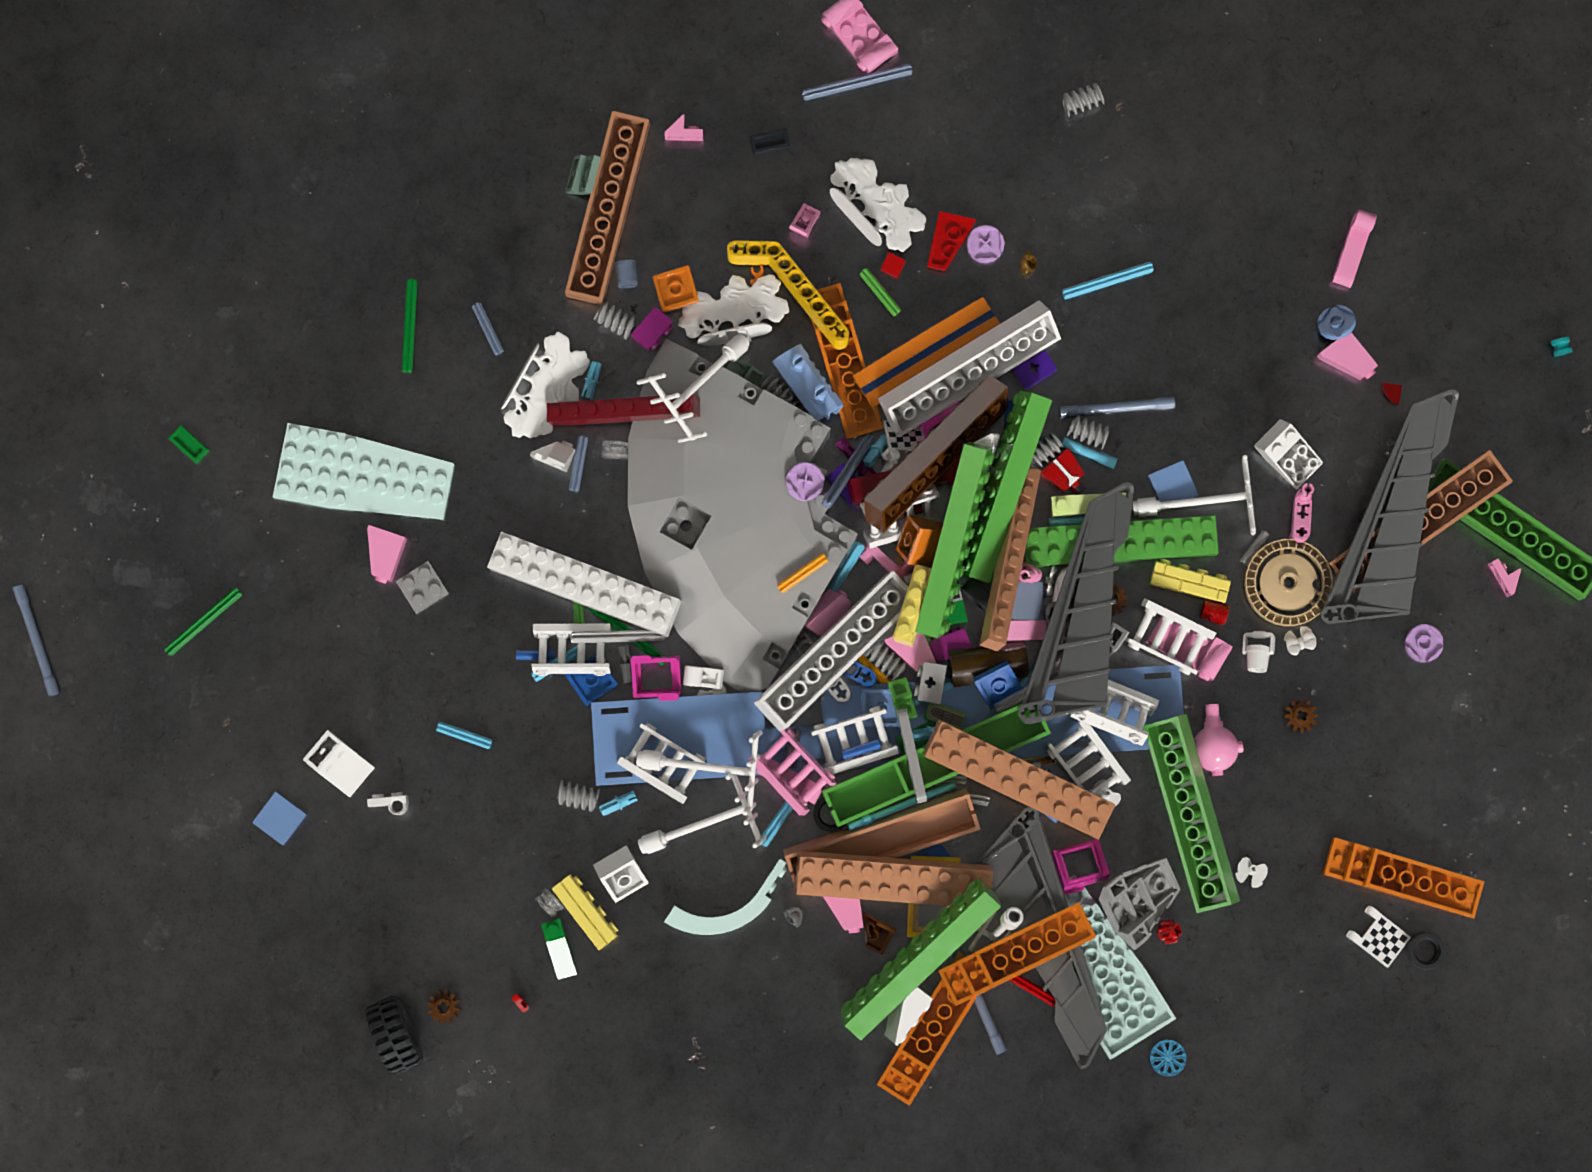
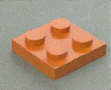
(676, 289)

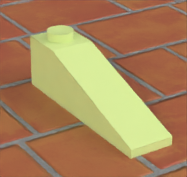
(1071, 505)

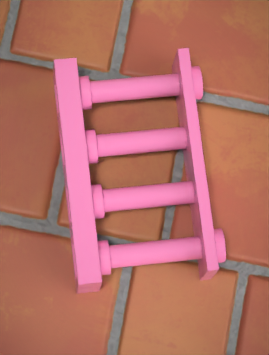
(787, 789)

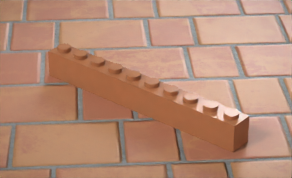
(1009, 567)

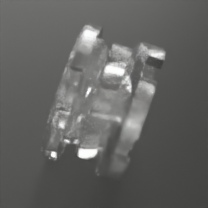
(614, 450)
(549, 902)

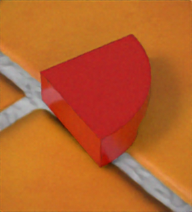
(1392, 392)
(520, 1002)

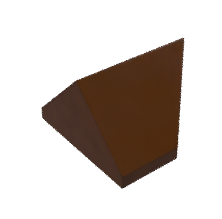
(876, 933)

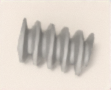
(1082, 98)
(615, 320)
(771, 386)
(1088, 431)
(1046, 449)
(886, 660)
(577, 796)

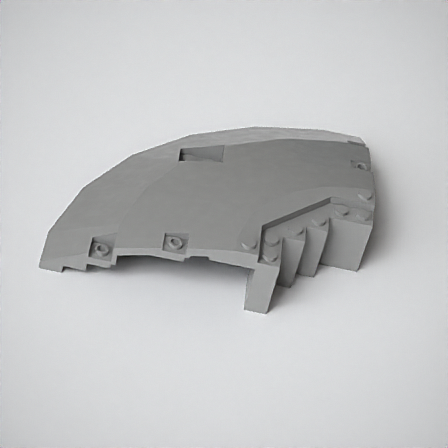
(741, 515)

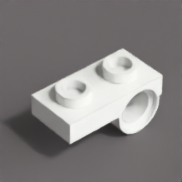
(703, 677)
(380, 800)

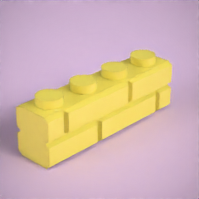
(1190, 582)
(912, 605)
(585, 912)

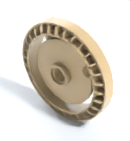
(1273, 585)

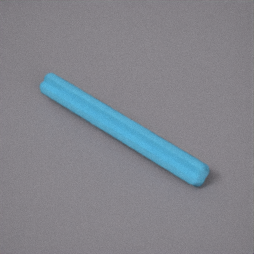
(1107, 280)

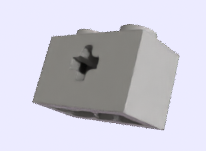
(934, 693)

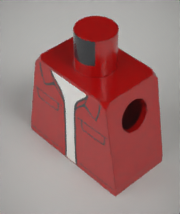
(1064, 473)

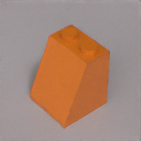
(919, 540)

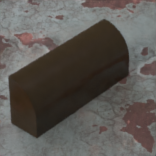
(972, 662)

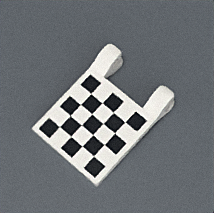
(901, 444)
(1382, 939)

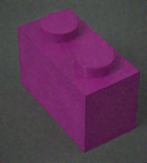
(652, 330)
(954, 641)

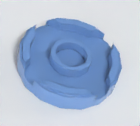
(1336, 322)

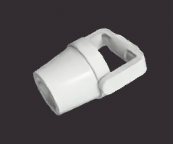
(1258, 654)

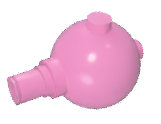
(1215, 744)

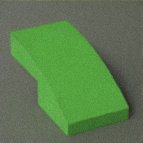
(902, 697)

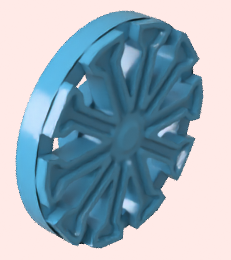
(1167, 1057)

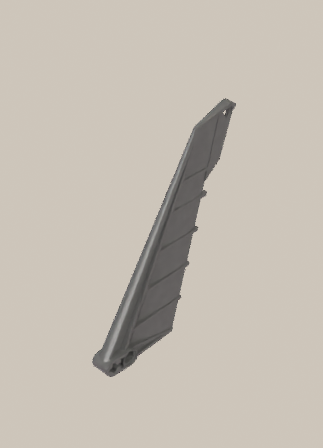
(1394, 558)
(1085, 659)
(1076, 1005)

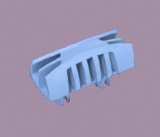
(807, 383)

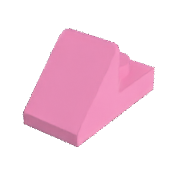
(678, 132)
(804, 220)
(1507, 581)

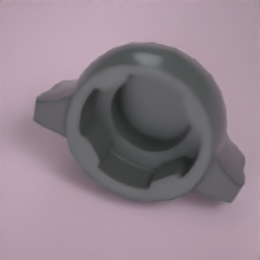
(794, 915)

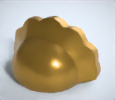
(1028, 263)

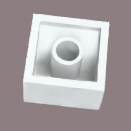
(620, 874)

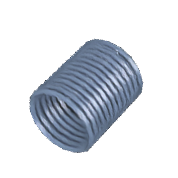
(626, 273)

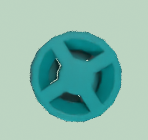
(1561, 346)

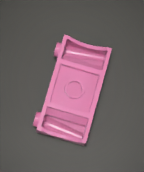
(859, 34)
(1209, 658)

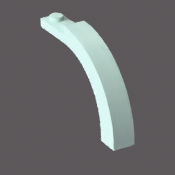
(716, 925)

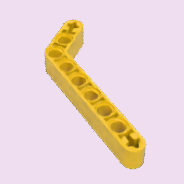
(787, 275)

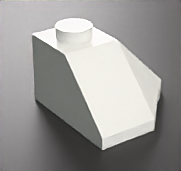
(555, 454)

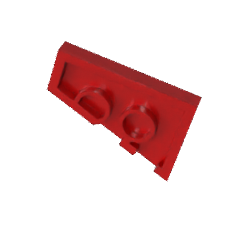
(948, 238)

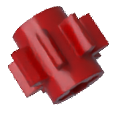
(1169, 931)

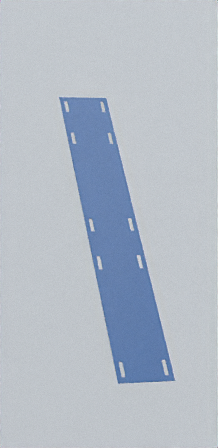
(723, 723)

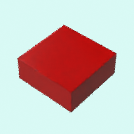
(893, 265)

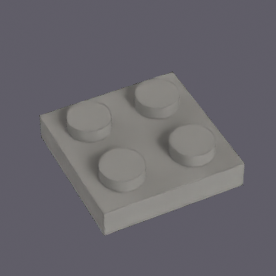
(422, 587)

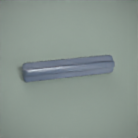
(487, 328)
(578, 463)

